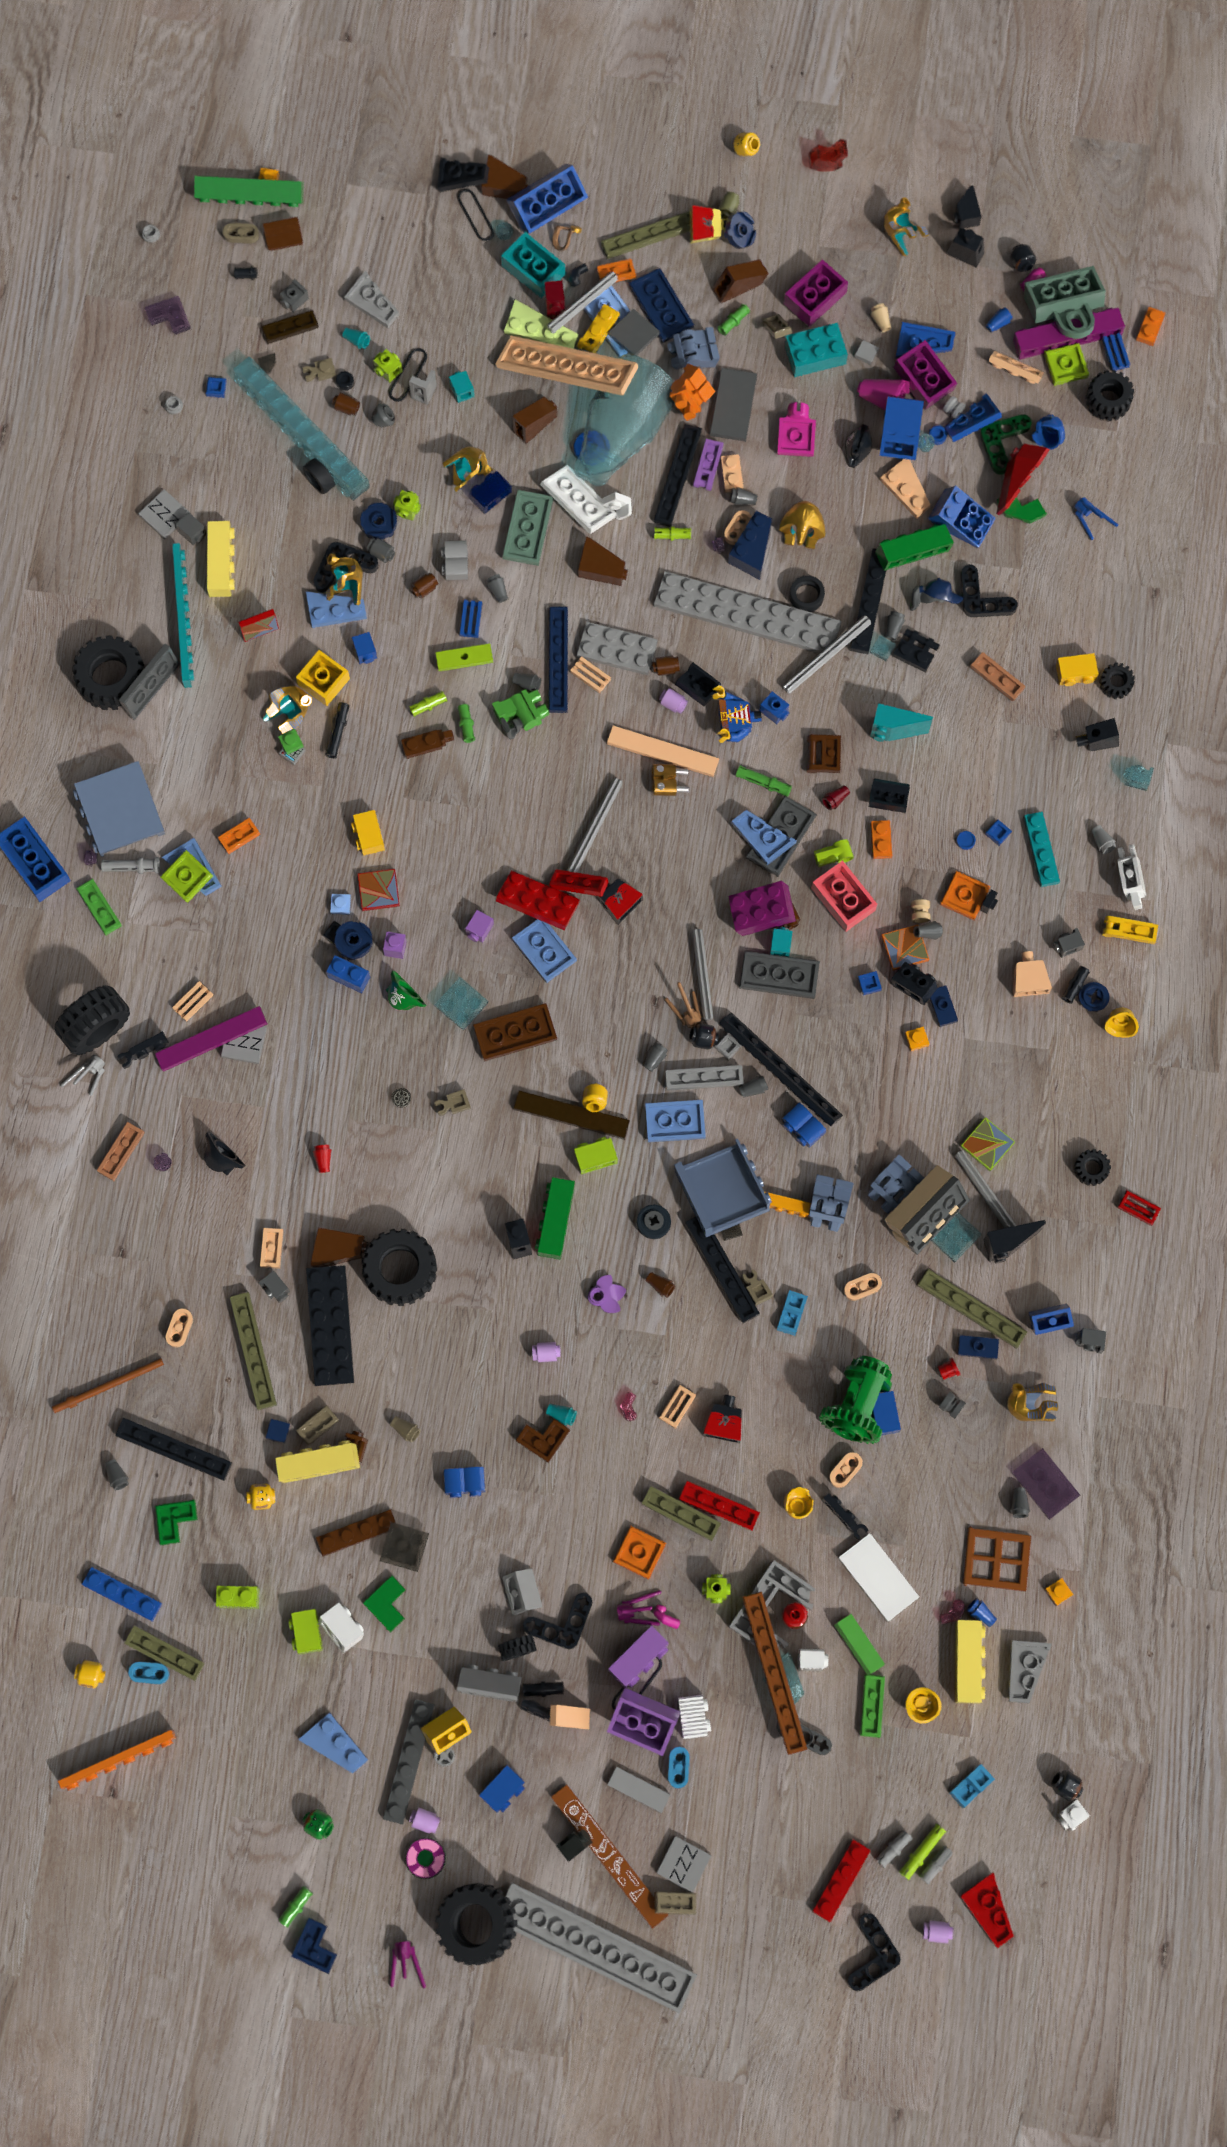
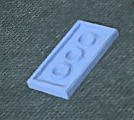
(612, 299)

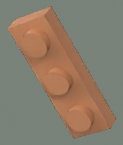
(997, 676)
(120, 1151)

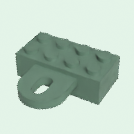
(1066, 298)

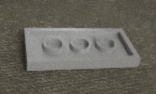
(617, 648)

